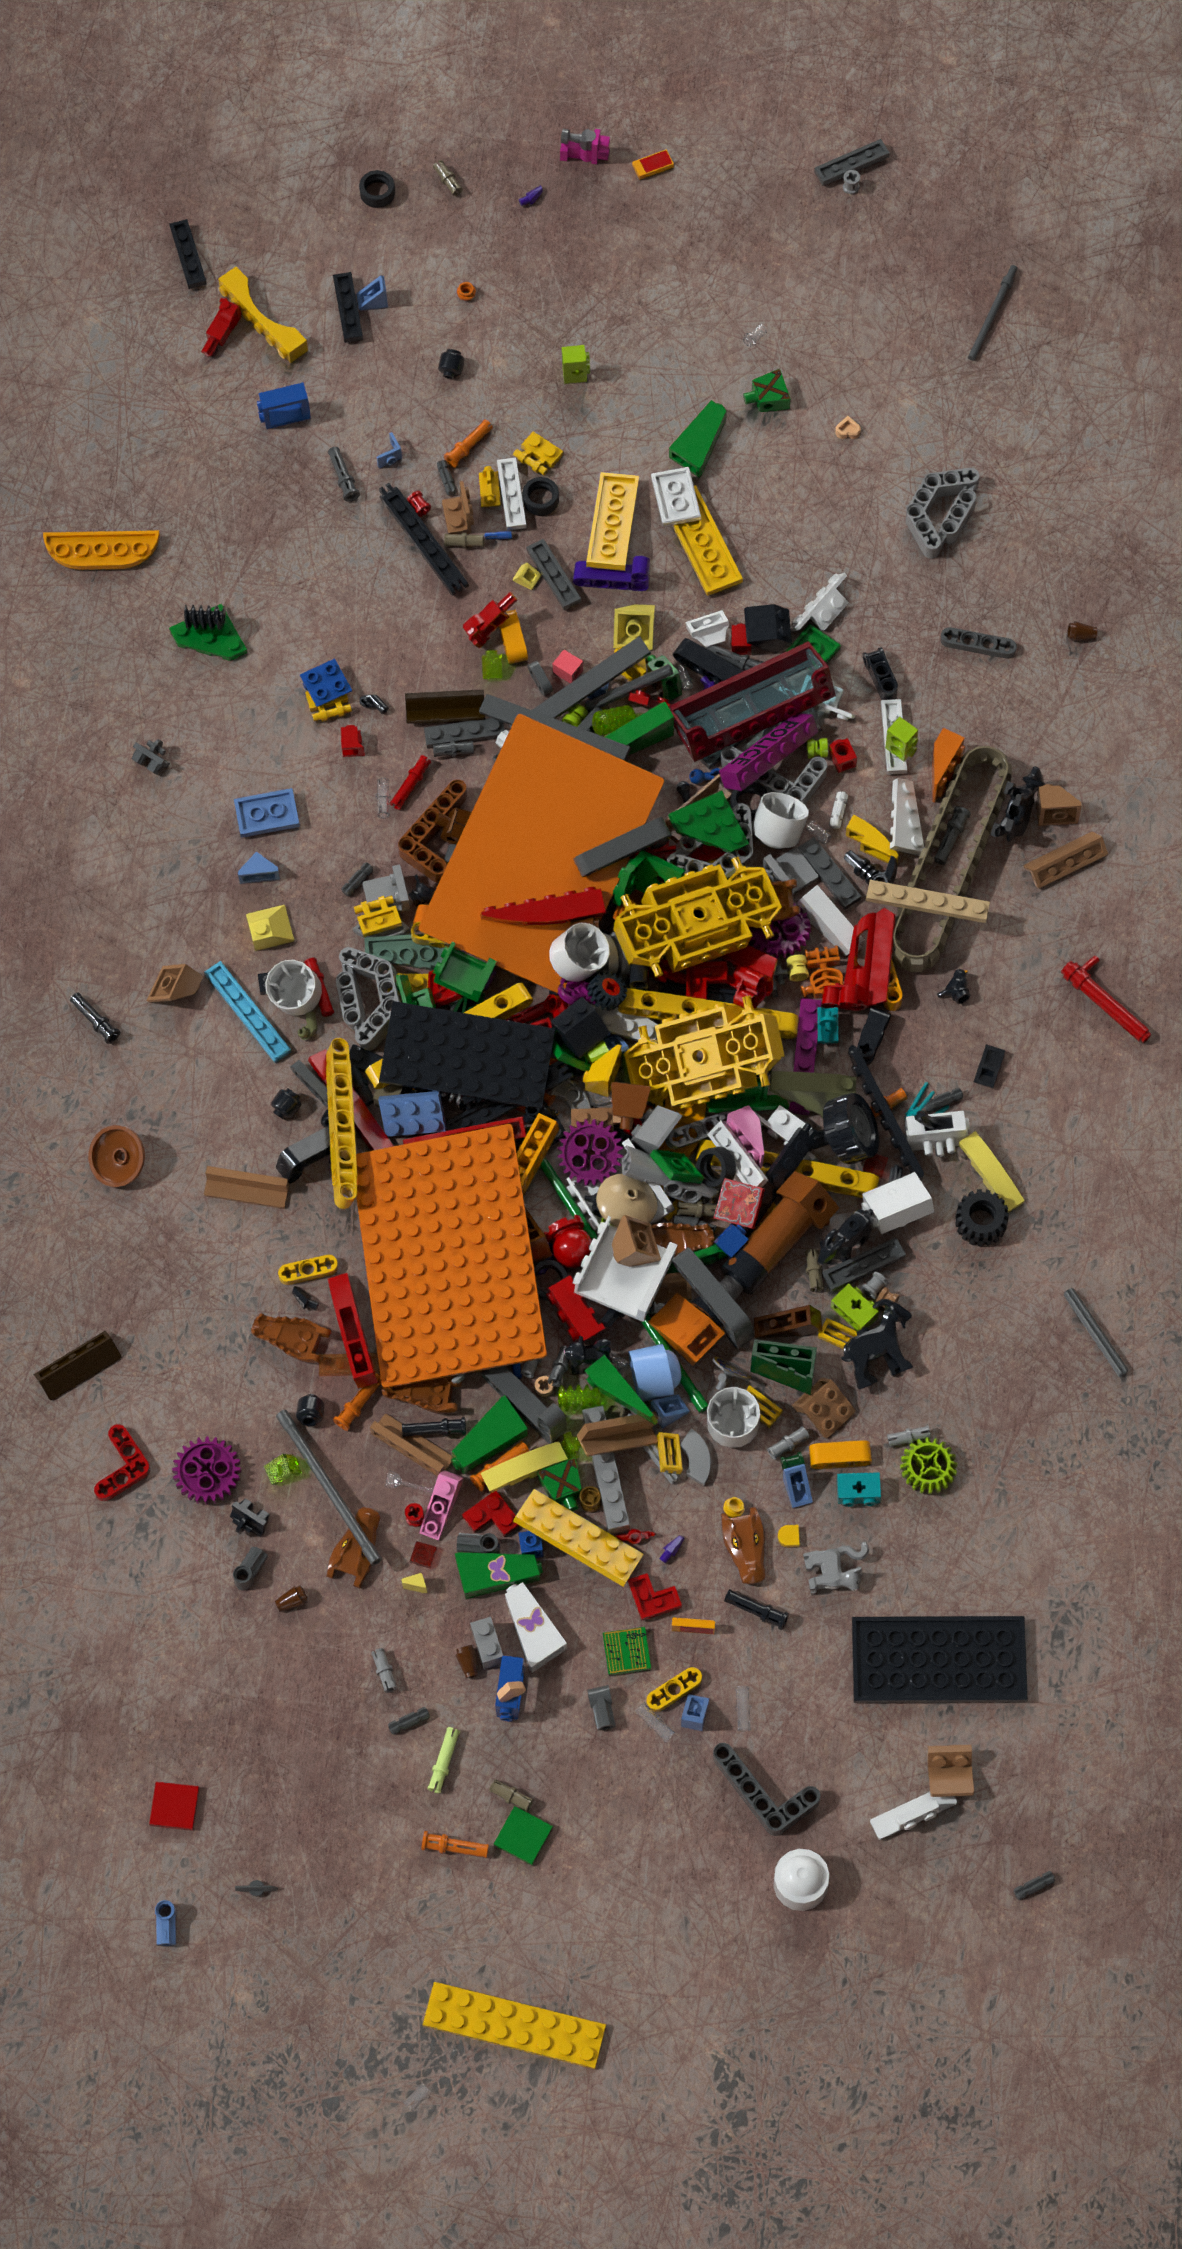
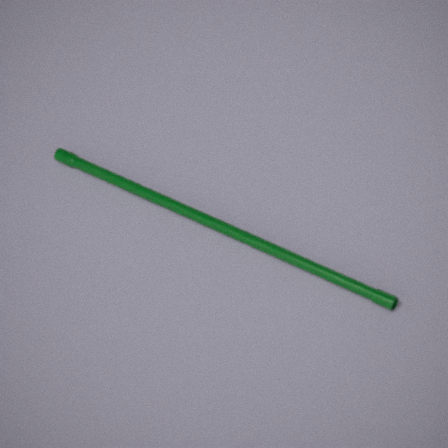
(694, 1394)

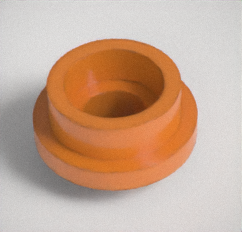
(463, 287)

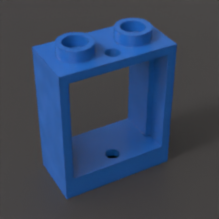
(283, 406)
(511, 1670)

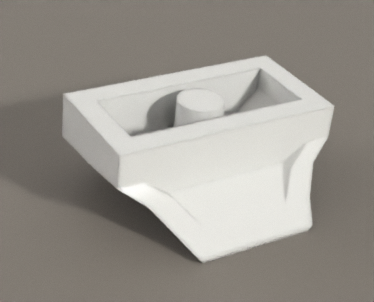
(709, 628)

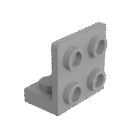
(790, 866)
(388, 886)

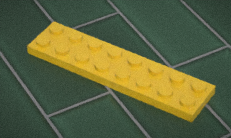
(514, 2025)

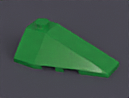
(613, 1385)

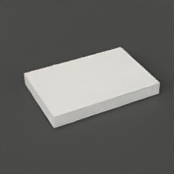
(675, 496)

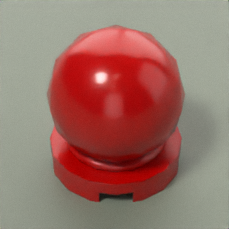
(569, 1241)

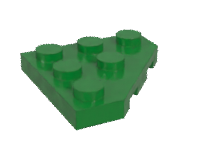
(210, 642)
(710, 823)

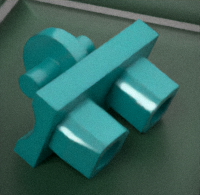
(827, 1025)

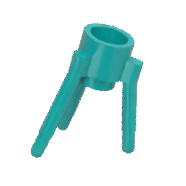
(913, 1111)

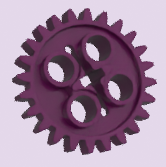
(798, 925)
(571, 1149)
(192, 1482)

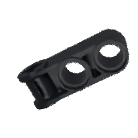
(877, 663)
(873, 1033)

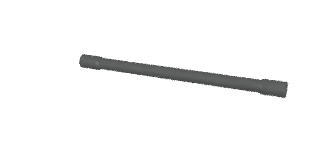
(367, 1547)

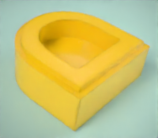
(789, 1536)

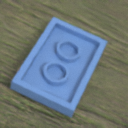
(266, 812)
(412, 1113)

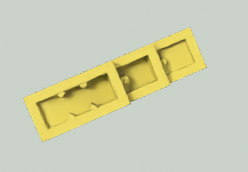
(991, 1170)
(523, 1466)

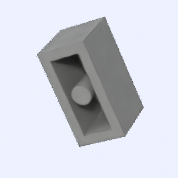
(487, 1642)

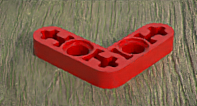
(130, 1461)

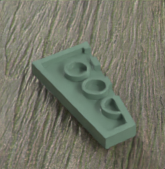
(403, 951)

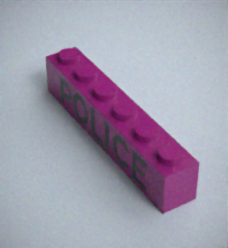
(768, 751)

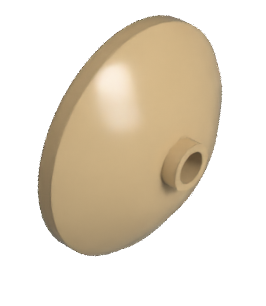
(615, 1202)

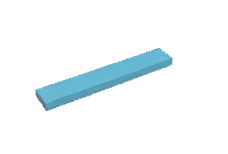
(247, 1012)

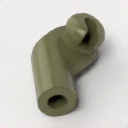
(311, 1027)

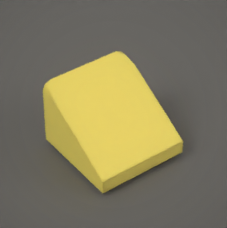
(527, 576)
(414, 1583)

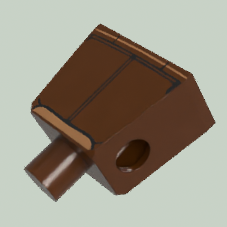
(452, 824)

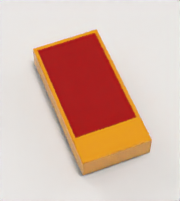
(653, 164)
(693, 1625)

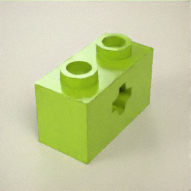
(575, 364)
(856, 1318)

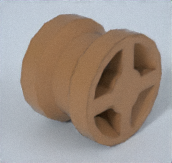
(886, 1294)

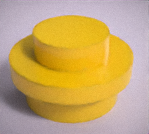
(733, 1507)

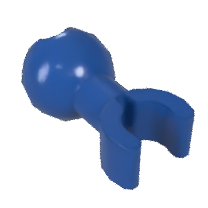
(697, 776)

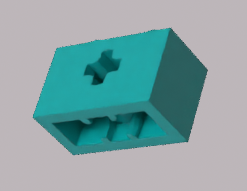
(867, 1482)

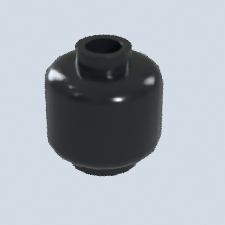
(451, 363)
(286, 1103)
(310, 1410)

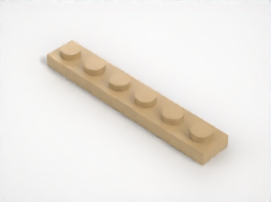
(927, 901)

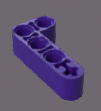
(634, 578)

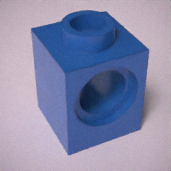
(731, 1239)
(530, 1544)

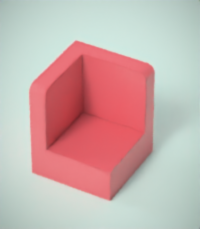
(567, 666)

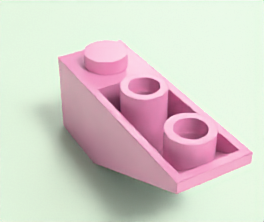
(747, 1129)
(441, 1504)

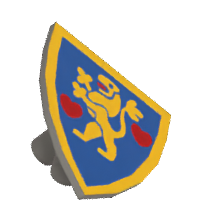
(728, 1370)

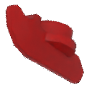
(635, 1535)

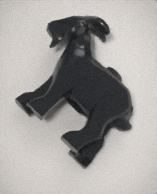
(1019, 806)
(840, 1242)
(877, 1343)

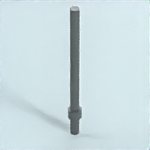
(1006, 284)

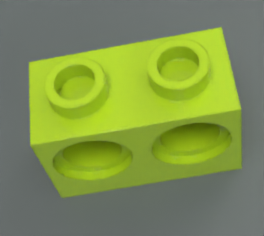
(902, 739)

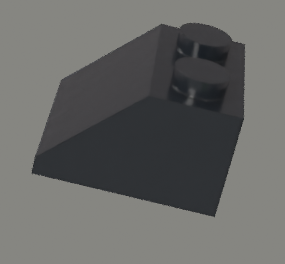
(768, 627)
(580, 1027)

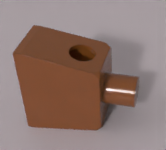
(629, 1102)

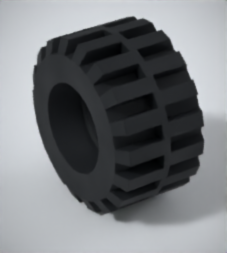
(981, 1233)

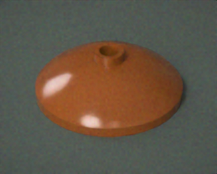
(106, 1156)

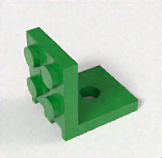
(642, 873)

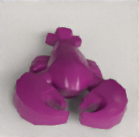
(572, 995)

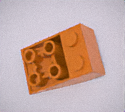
(946, 755)
(686, 1328)

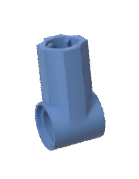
(165, 1925)

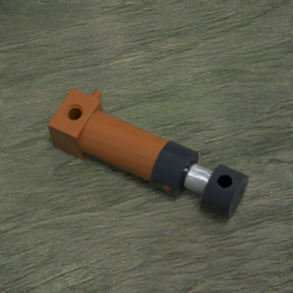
(801, 1206)

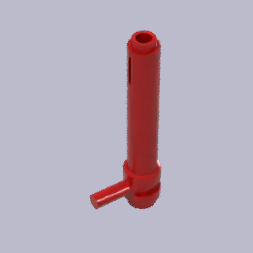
(1082, 981)

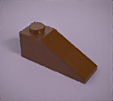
(538, 1240)
(788, 1323)

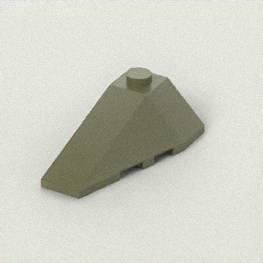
(811, 1089)

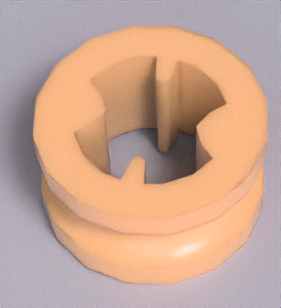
(545, 1393)

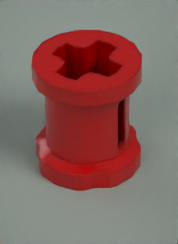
(419, 504)
(417, 1509)

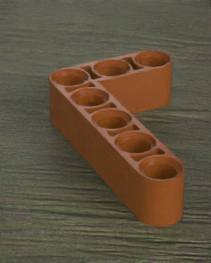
(430, 829)

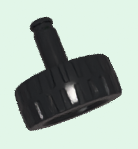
(849, 1129)

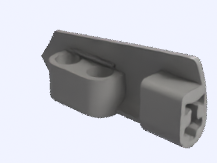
(641, 1167)

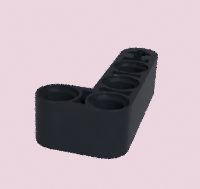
(303, 1153)

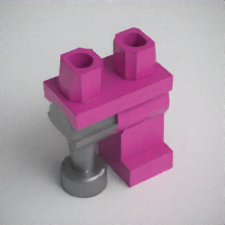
(585, 146)

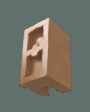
(673, 1284)

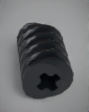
(204, 618)

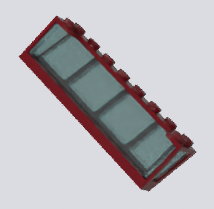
(752, 701)

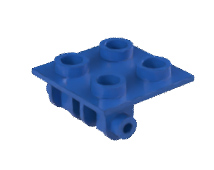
(325, 682)

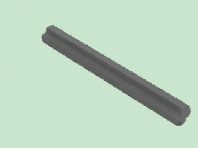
(632, 686)
(1096, 1332)

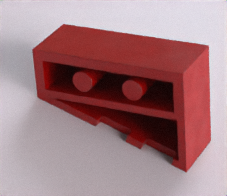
(573, 1310)

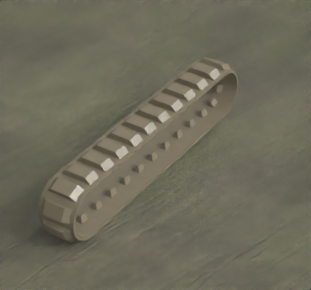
(978, 755)

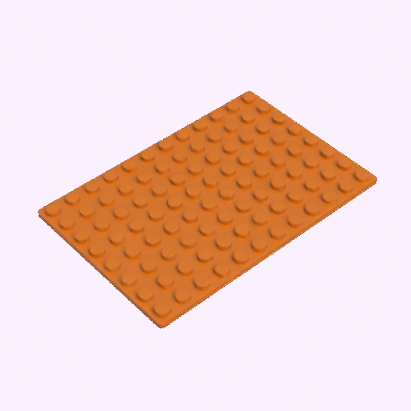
(533, 817)
(448, 1256)

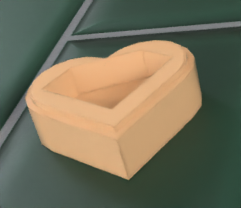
(848, 428)
(511, 1690)

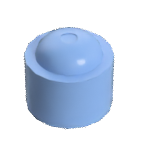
(654, 1372)

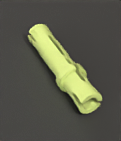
(441, 1769)

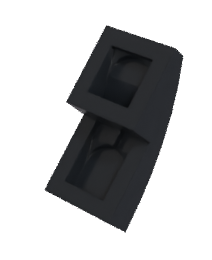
(989, 1066)

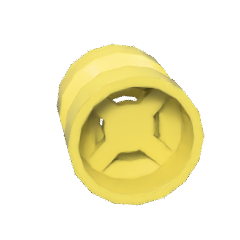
(797, 967)

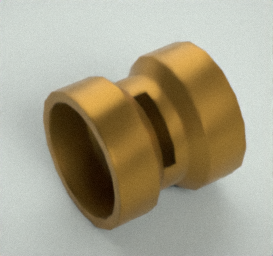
(587, 1495)

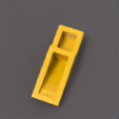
(871, 839)

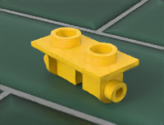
(489, 487)

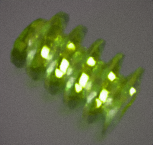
(611, 719)
(578, 1397)

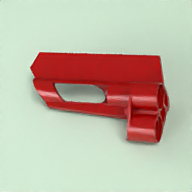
(752, 974)
(867, 983)

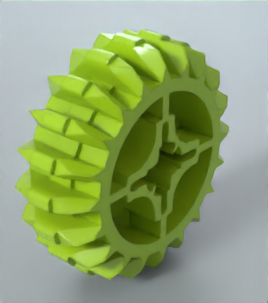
(934, 1470)

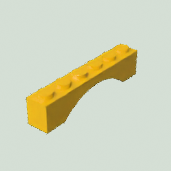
(286, 339)

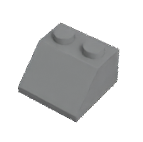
(654, 1129)

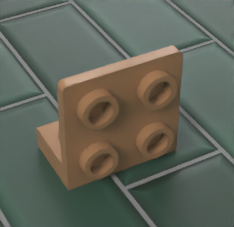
(459, 512)
(825, 1406)
(950, 1770)

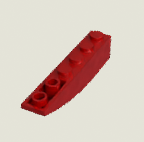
(550, 909)
(517, 1123)
(352, 1331)

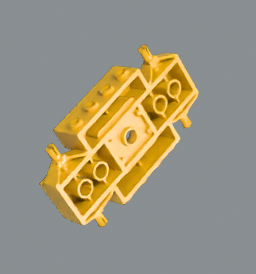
(669, 927)
(733, 1050)

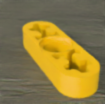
(291, 1267)
(673, 1698)

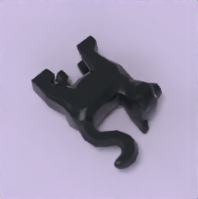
(584, 1356)

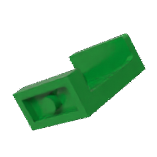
(463, 973)

